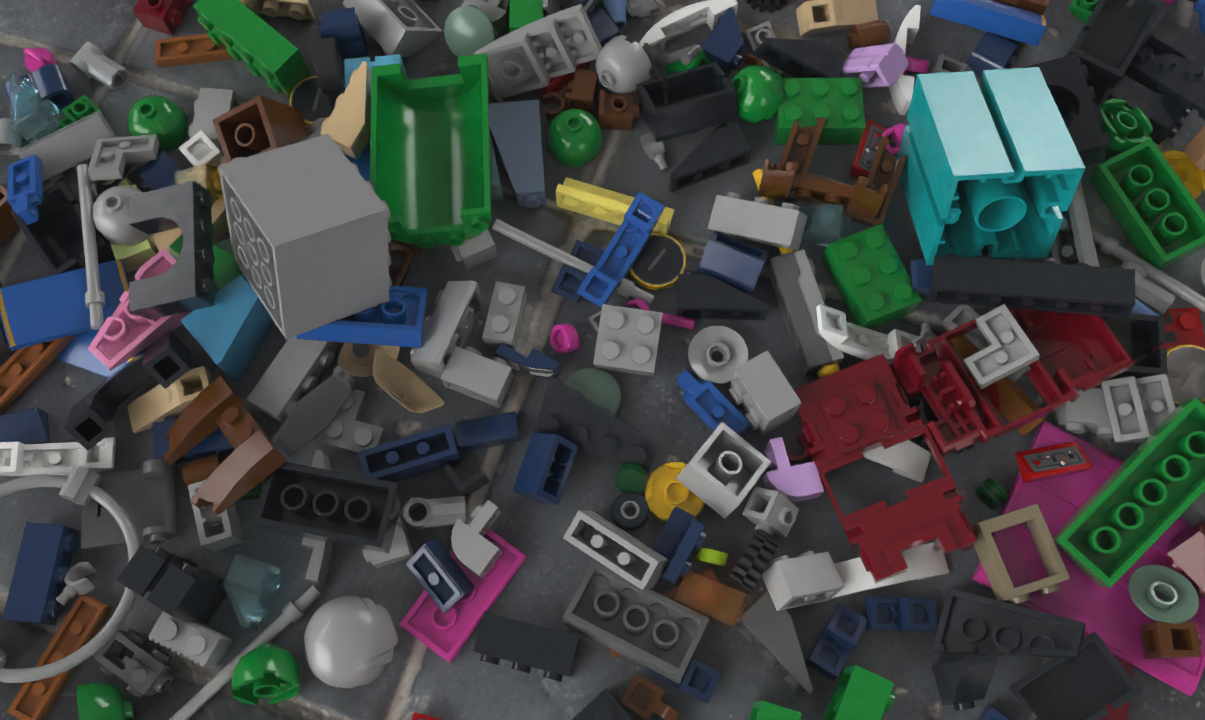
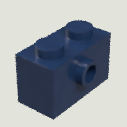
(733, 261)
(545, 468)

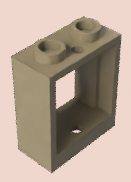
(994, 565)

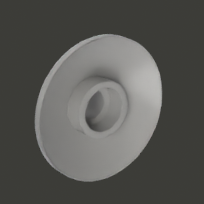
(719, 341)

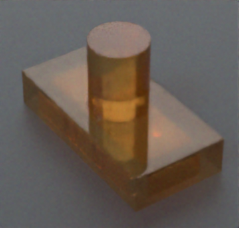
(711, 598)

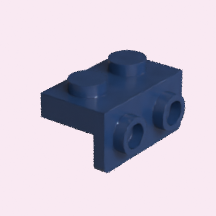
(677, 540)

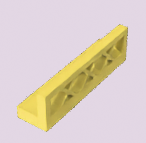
(602, 203)

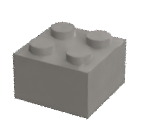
(627, 340)
(763, 393)
(723, 470)

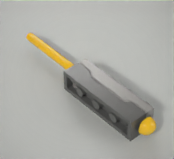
(798, 297)

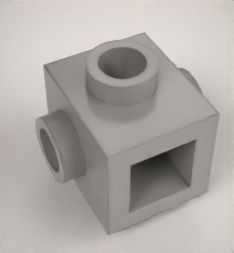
(771, 511)

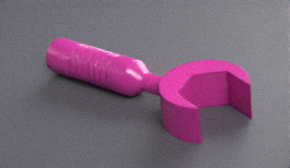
(667, 319)

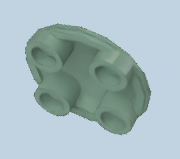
(468, 30)
(597, 387)

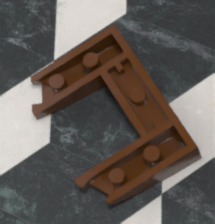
(884, 168)
(861, 198)
(254, 451)

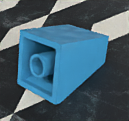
(232, 327)

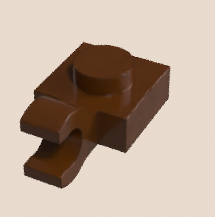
(645, 699)

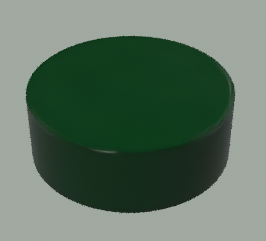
(631, 478)

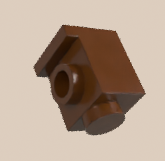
(582, 90)
(617, 111)
(1170, 640)

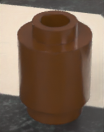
(869, 34)
(201, 468)

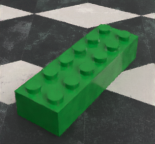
(1139, 498)

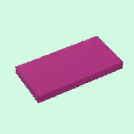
(450, 631)

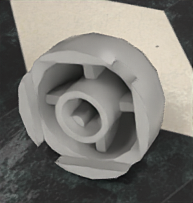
(622, 65)
(112, 216)

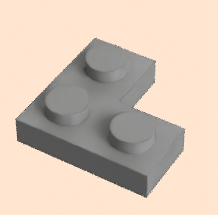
(113, 153)
(1007, 350)
(349, 433)

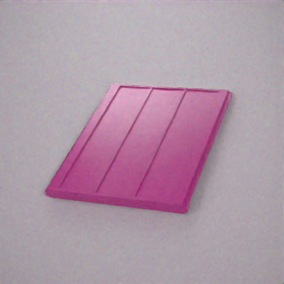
(1102, 609)

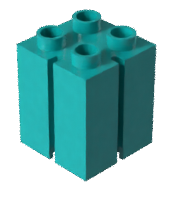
(987, 164)

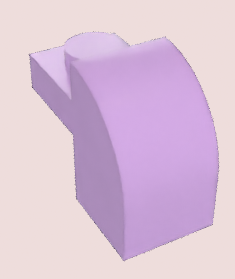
(797, 481)

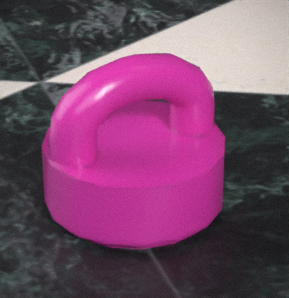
(37, 58)
(917, 65)
(897, 133)
(564, 338)

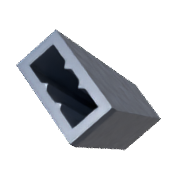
(518, 142)

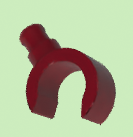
(798, 459)

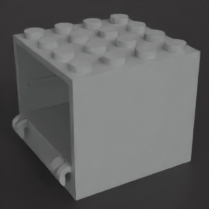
(307, 233)

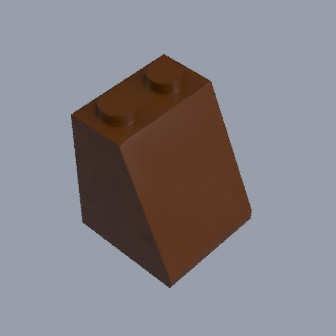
(258, 127)

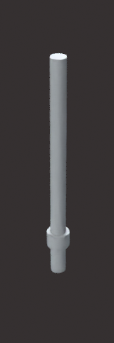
(1112, 246)
(625, 289)
(94, 297)
(291, 613)

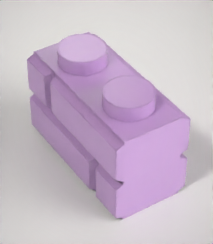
(875, 65)

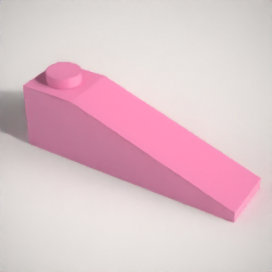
(128, 333)

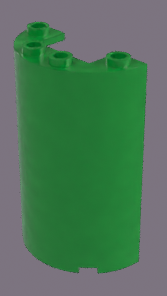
(432, 152)

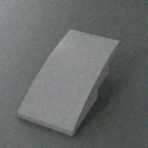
(541, 51)

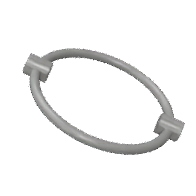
(78, 488)

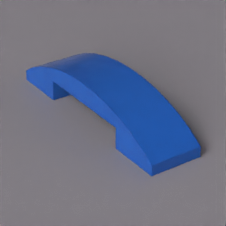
(622, 250)

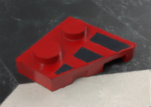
(1182, 328)

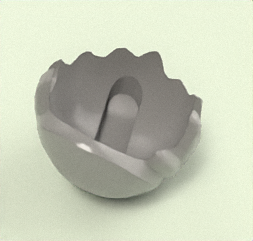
(349, 641)

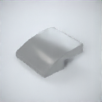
(1137, 406)

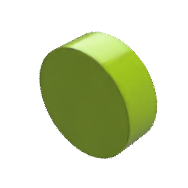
(711, 556)

